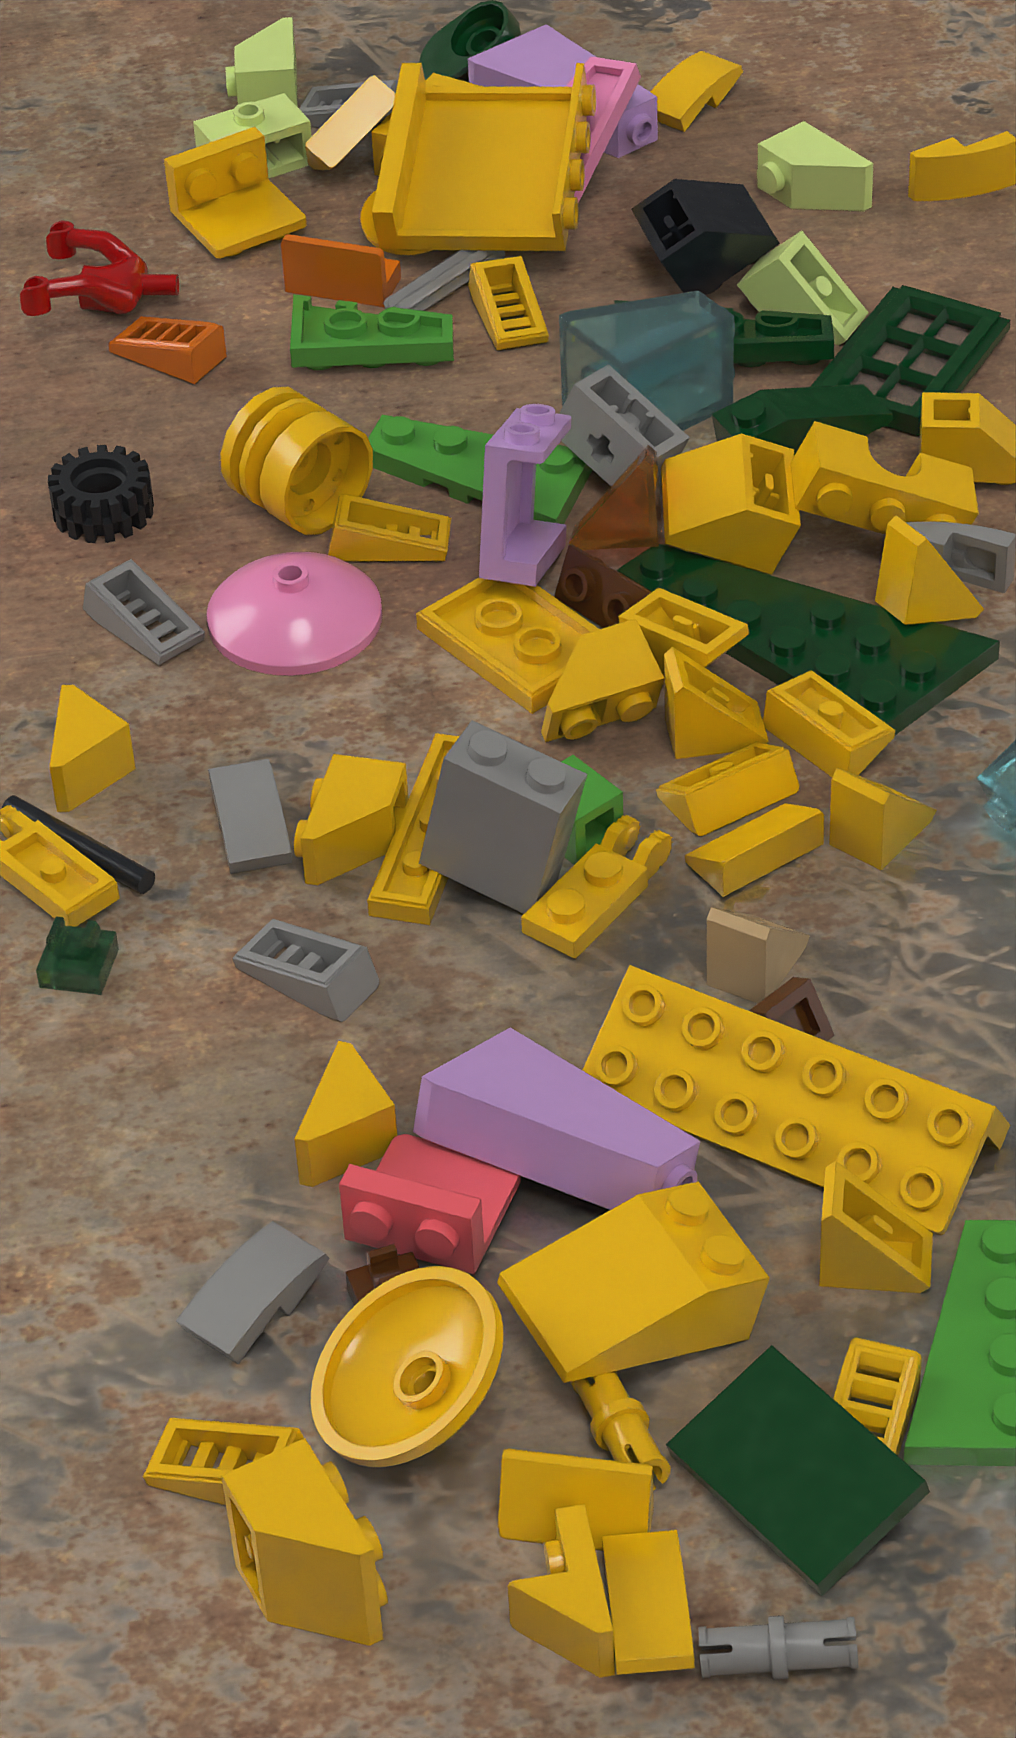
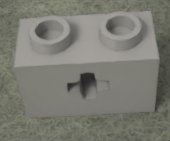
(616, 424)

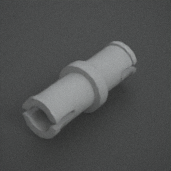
(778, 1647)

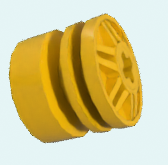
(295, 459)

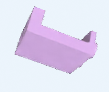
(513, 543)

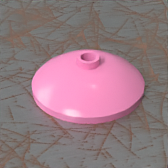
(294, 614)

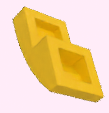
(691, 85)
(960, 171)
(648, 1602)

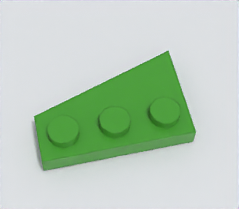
(351, 337)

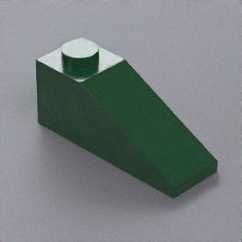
(788, 413)

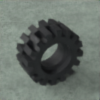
(101, 493)

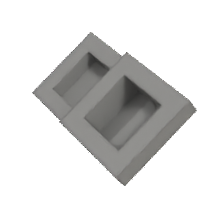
(973, 552)
(250, 816)
(248, 1289)

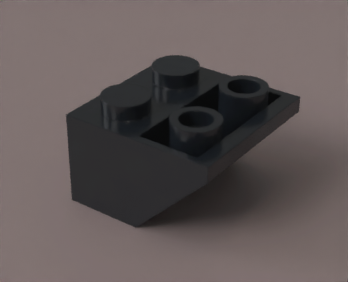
(704, 231)

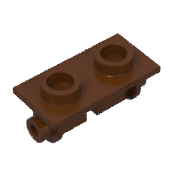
(596, 588)

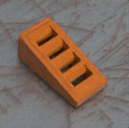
(172, 346)

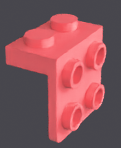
(427, 1203)

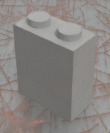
(501, 817)

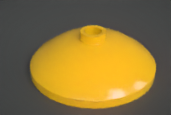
(407, 1366)

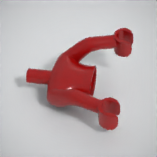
(101, 288)

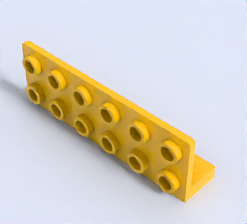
(791, 1096)

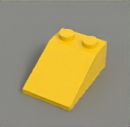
(639, 1285)

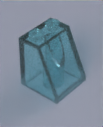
(665, 346)

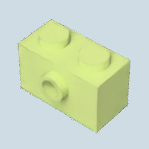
(276, 118)

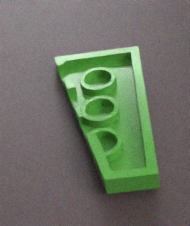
(455, 460)
(970, 1376)

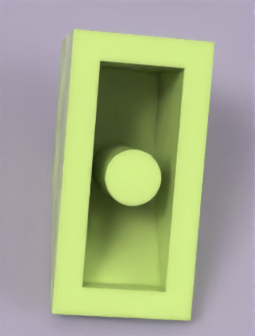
(265, 65)
(813, 171)
(802, 281)

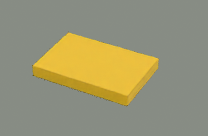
(507, 635)

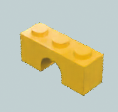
(844, 483)

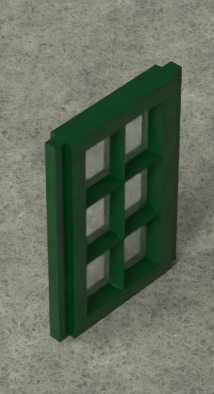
(914, 347)

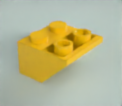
(731, 501)
(304, 1547)

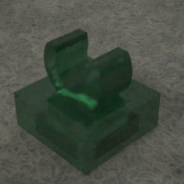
(77, 958)

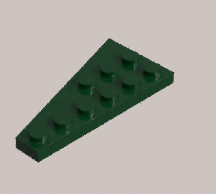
(849, 643)

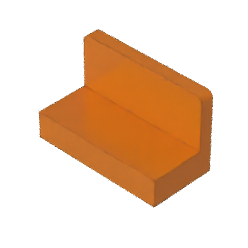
(338, 270)

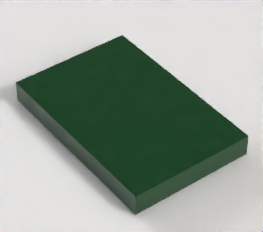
(798, 1469)

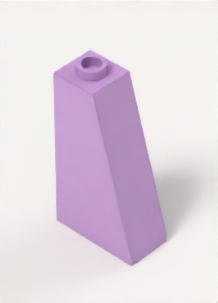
(550, 60)
(551, 1123)

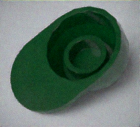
(466, 36)

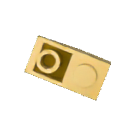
(969, 433)
(604, 681)
(350, 816)

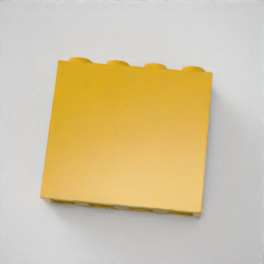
(482, 165)

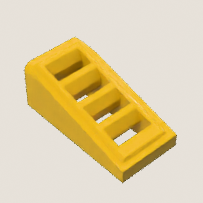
(502, 277)
(386, 532)
(880, 1376)
(200, 1480)

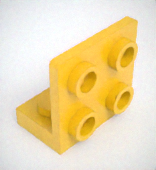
(227, 196)

